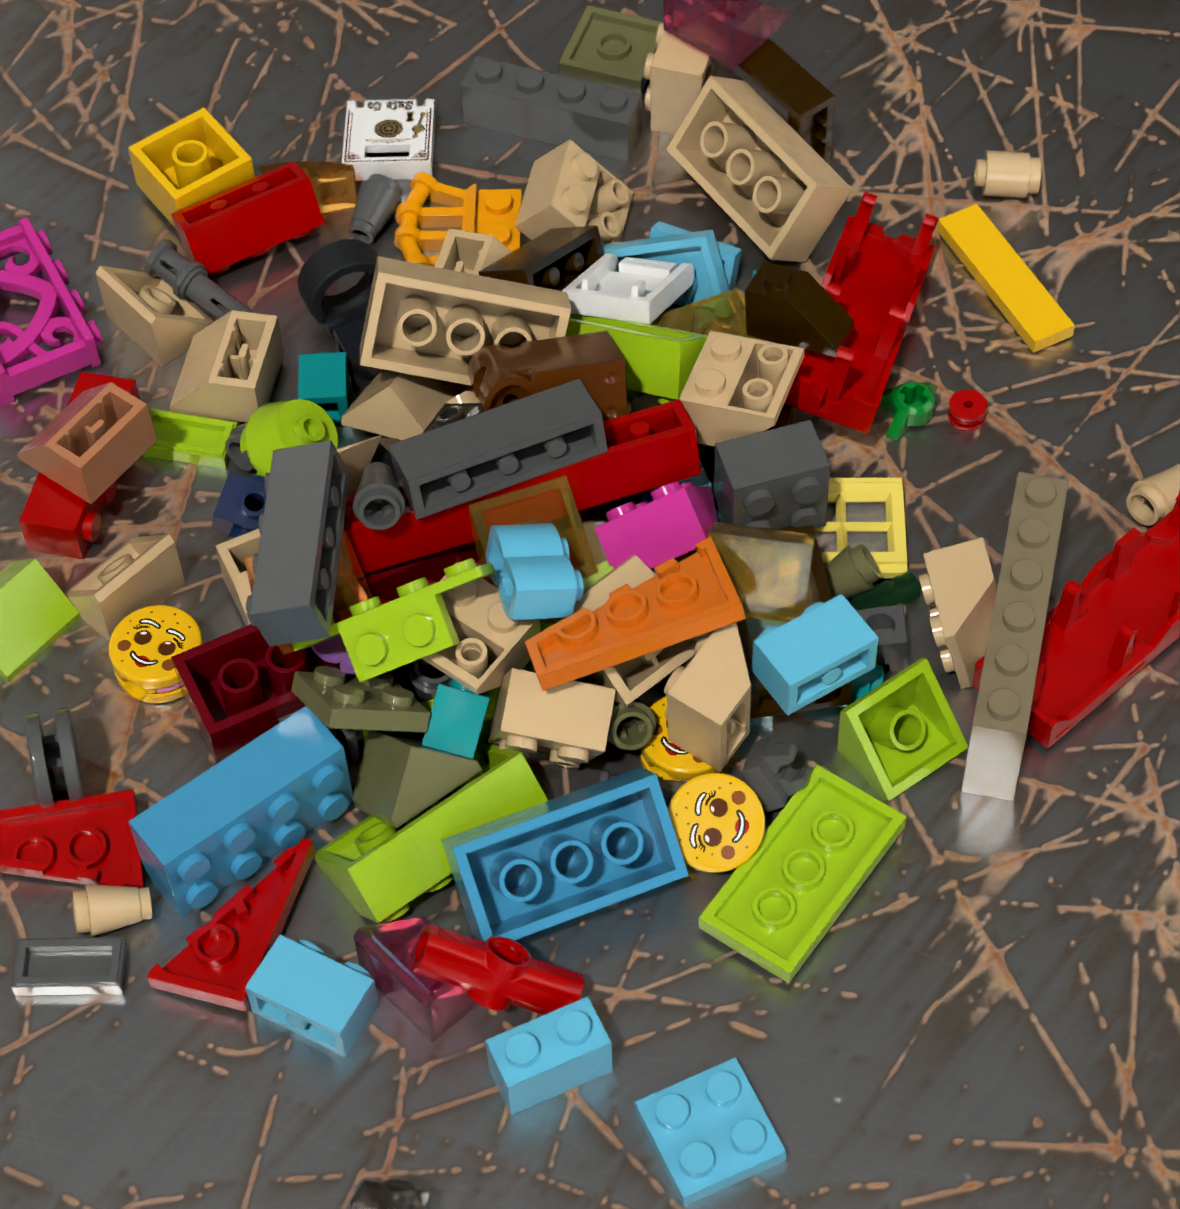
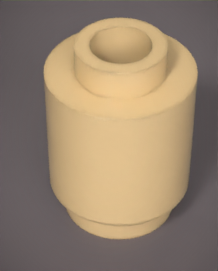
(1008, 174)

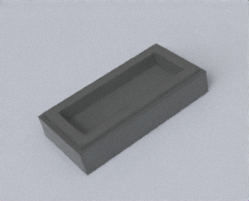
(69, 966)

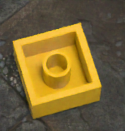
(188, 163)

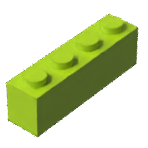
(655, 356)

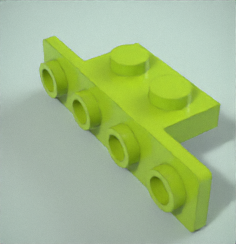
(404, 629)

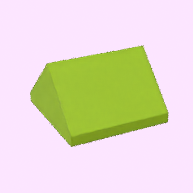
(31, 615)
(900, 731)

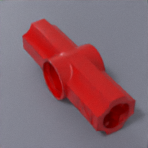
(495, 971)

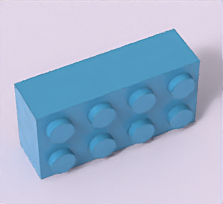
(243, 811)
(565, 857)

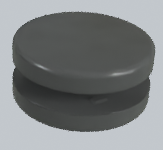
(54, 758)

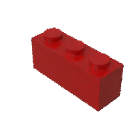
(249, 218)

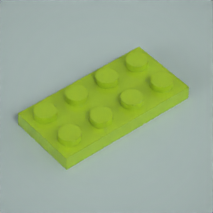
(802, 873)

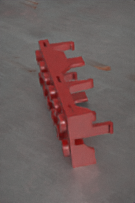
(878, 287)
(1106, 628)

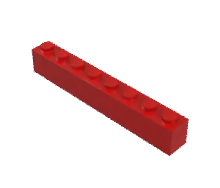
(642, 454)

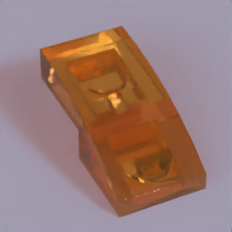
(331, 181)

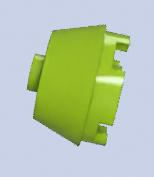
(284, 426)

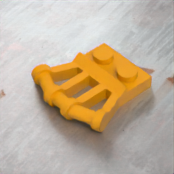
(473, 210)

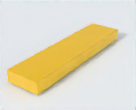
(1005, 278)

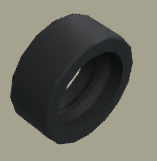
(328, 266)

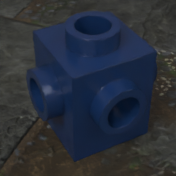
(239, 505)

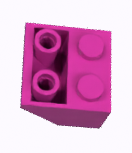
(661, 528)

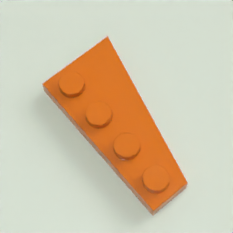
(665, 610)

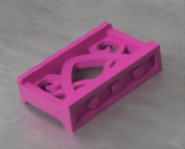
(52, 292)

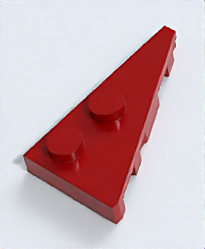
(238, 937)

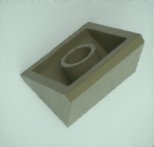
(404, 777)

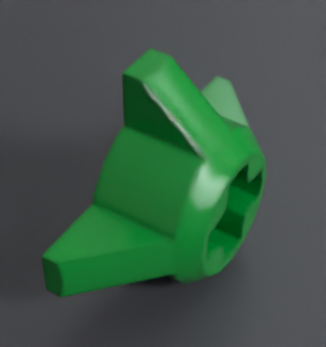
(910, 406)

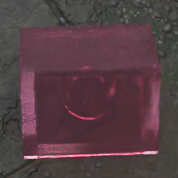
(426, 1002)

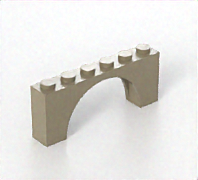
(1015, 637)

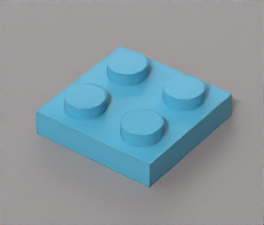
(710, 1131)

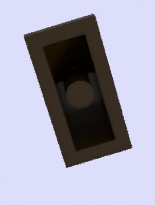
(794, 311)

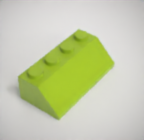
(390, 866)

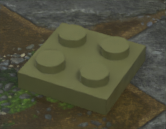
(610, 49)
(366, 705)

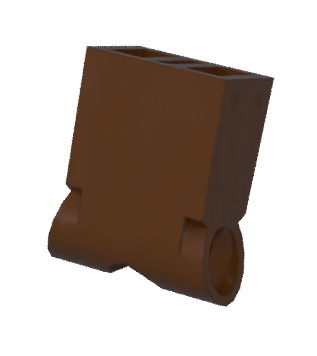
(510, 374)

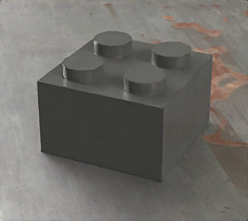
(773, 478)

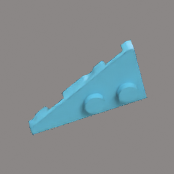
(694, 248)

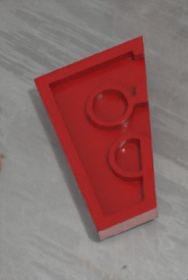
(74, 841)

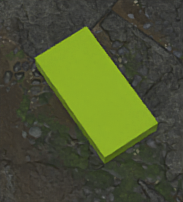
(190, 438)

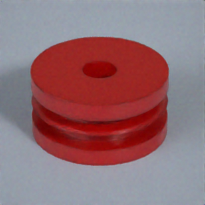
(967, 410)

